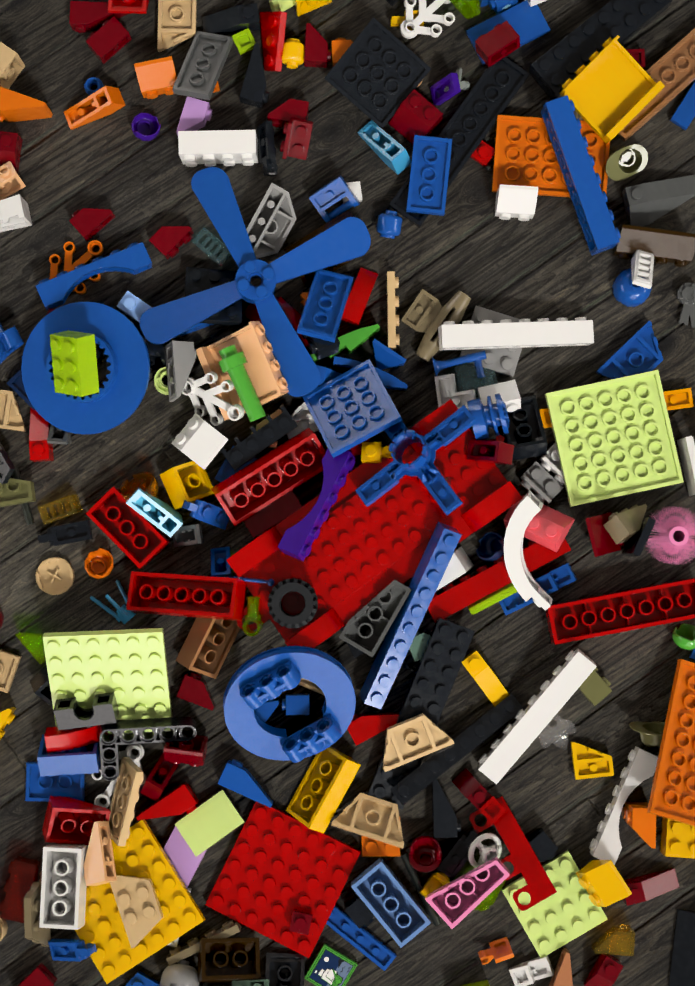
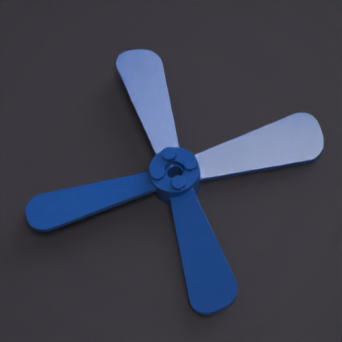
(333, 246)

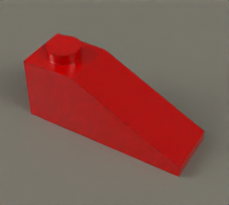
(38, 435)
(370, 724)
(174, 803)

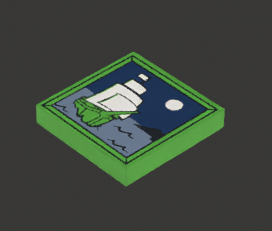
(330, 968)

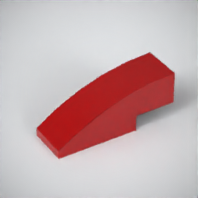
(359, 296)
(63, 740)

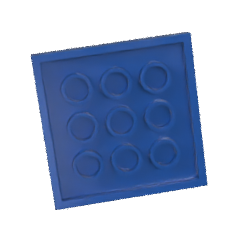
(351, 408)

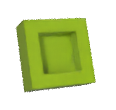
(244, 41)

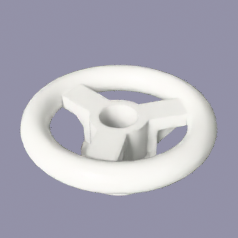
(486, 852)

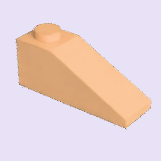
(99, 859)

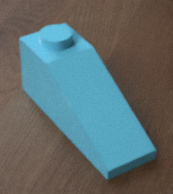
(156, 511)

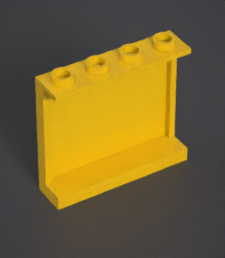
(610, 89)

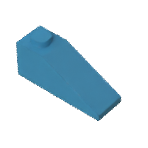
(386, 147)

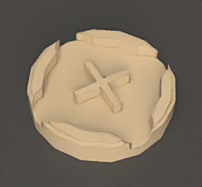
(55, 576)

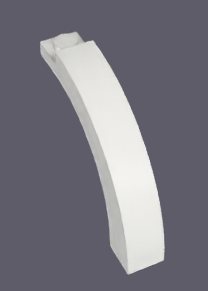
(513, 552)

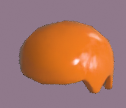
(99, 563)

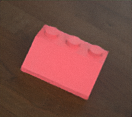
(546, 528)

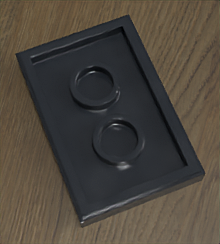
(637, 542)

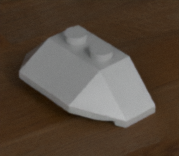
(271, 222)

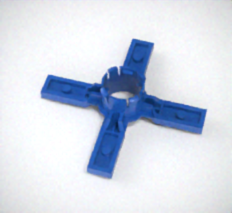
(422, 466)

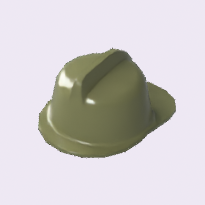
(626, 162)
(650, 732)

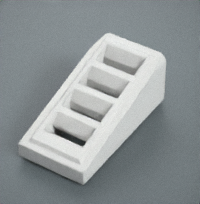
(642, 266)

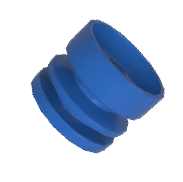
(488, 416)

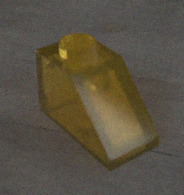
(616, 941)

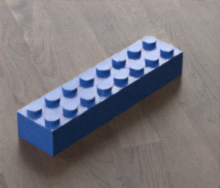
(580, 175)

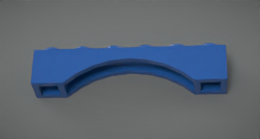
(130, 260)

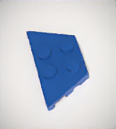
(635, 357)

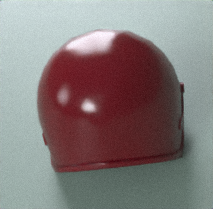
(425, 854)

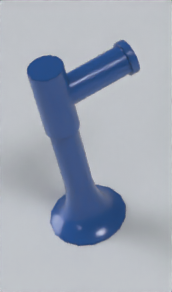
(473, 357)

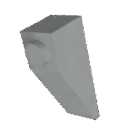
(179, 362)

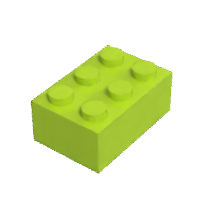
(74, 363)

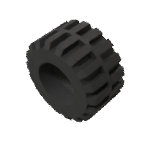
(280, 615)

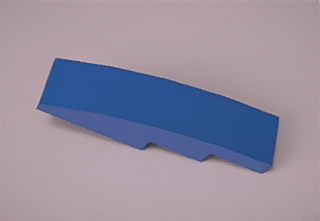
(387, 379)
(548, 582)

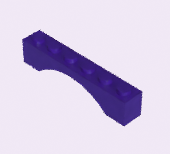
(299, 538)

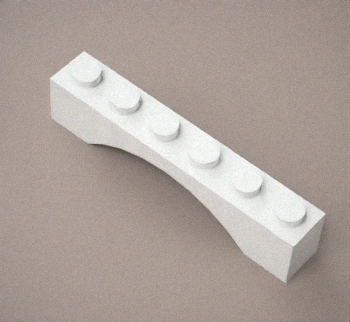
(639, 768)

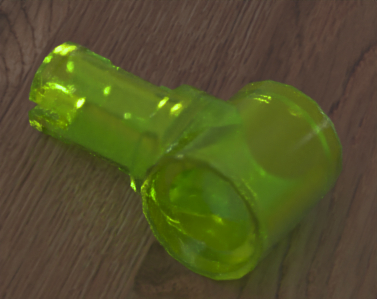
(252, 615)

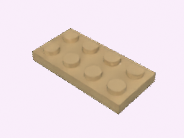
(124, 800)

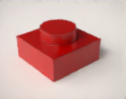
(483, 153)
(493, 810)

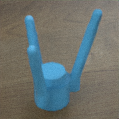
(121, 614)

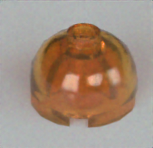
(141, 480)

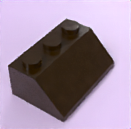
(229, 959)

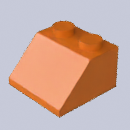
(156, 77)
(640, 821)

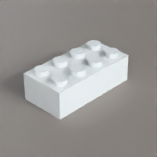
(218, 147)
(63, 887)

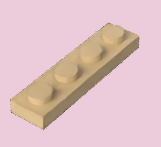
(392, 302)

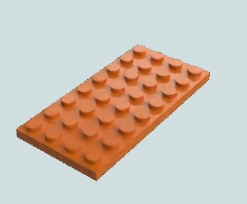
(674, 776)

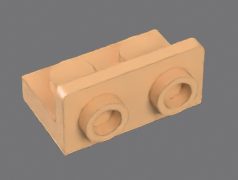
(9, 181)

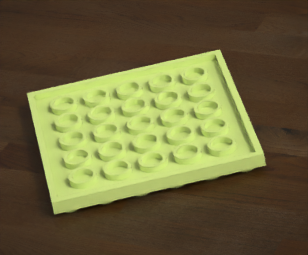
(614, 438)
(111, 661)

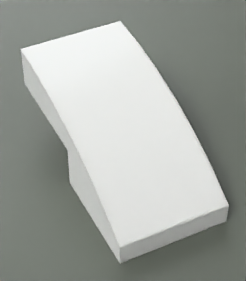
(531, 970)

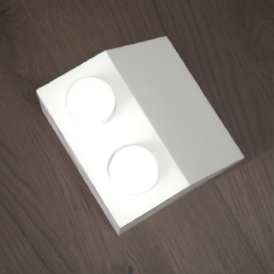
(516, 202)
(199, 441)

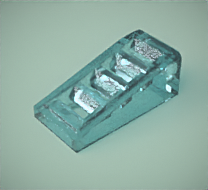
(222, 257)

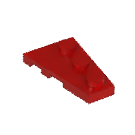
(273, 35)

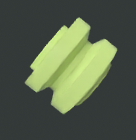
(163, 389)

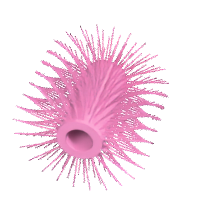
(680, 532)

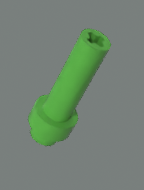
(234, 364)

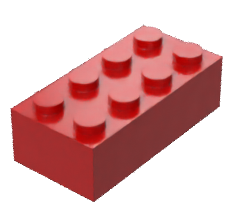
(127, 528)

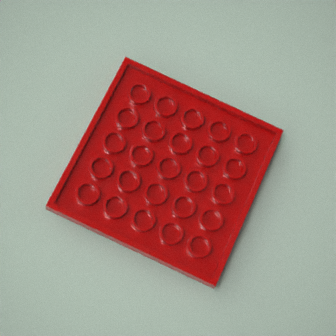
(282, 869)

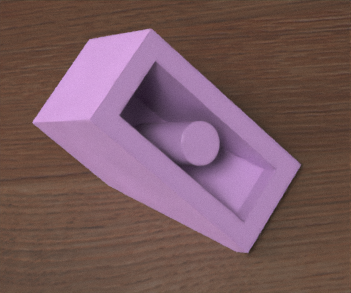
(194, 115)

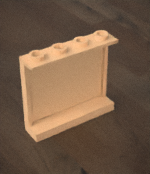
(261, 365)

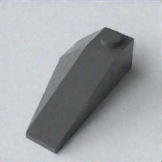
(652, 200)
(374, 620)

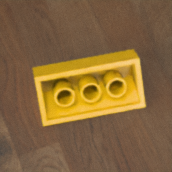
(323, 789)

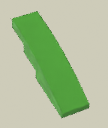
(353, 340)

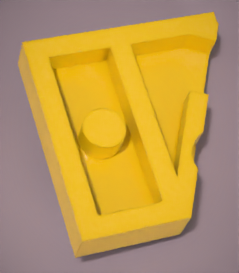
(590, 762)

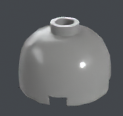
(179, 975)

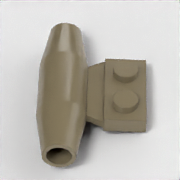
(428, 314)

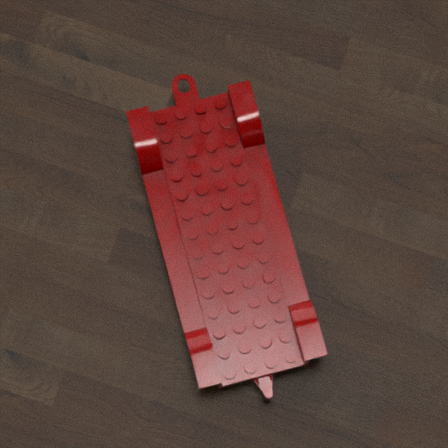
(372, 545)

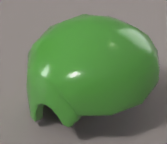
(684, 636)

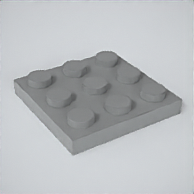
(501, 359)

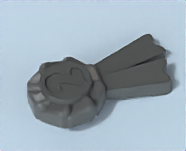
(686, 296)

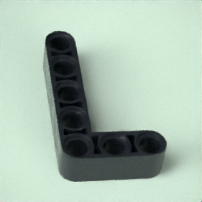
(138, 736)

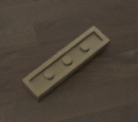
(179, 953)

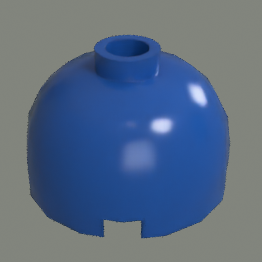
(628, 293)

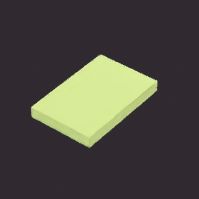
(209, 823)

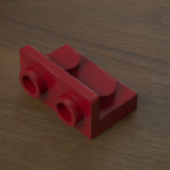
(297, 139)

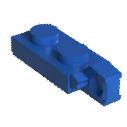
(207, 513)
(70, 949)

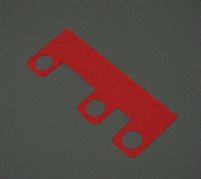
(521, 857)

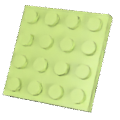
(561, 915)

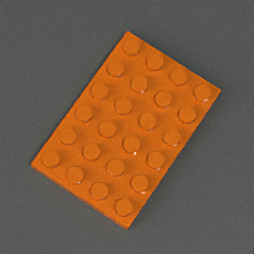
(528, 158)

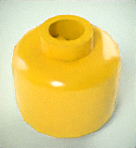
(293, 53)

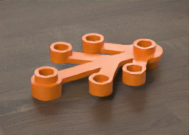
(68, 266)

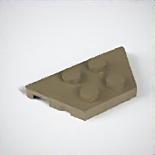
(32, 916)

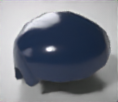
(491, 546)

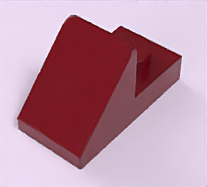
(471, 788)

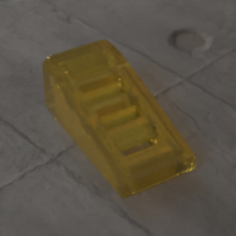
(71, 505)

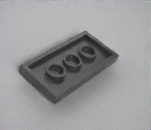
(203, 65)

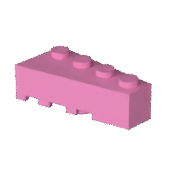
(466, 892)

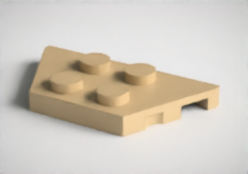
(175, 22)
(10, 413)
(412, 740)
(372, 819)
(137, 906)

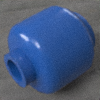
(389, 224)

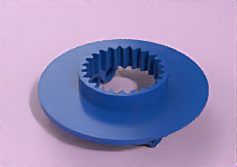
(126, 381)

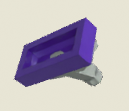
(448, 87)

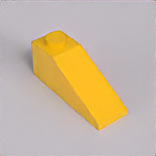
(484, 677)

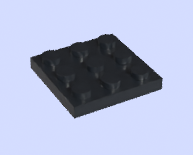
(202, 279)

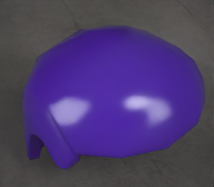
(145, 126)

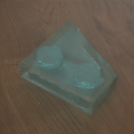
(468, 379)

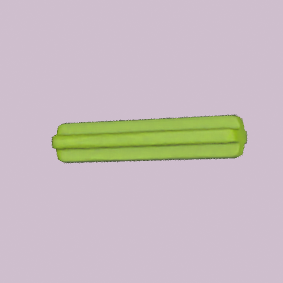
(492, 598)

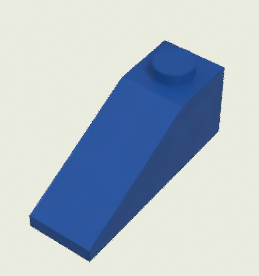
(241, 781)

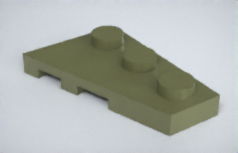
(16, 492)

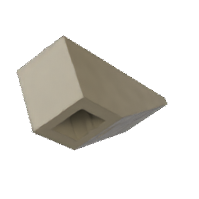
(625, 523)

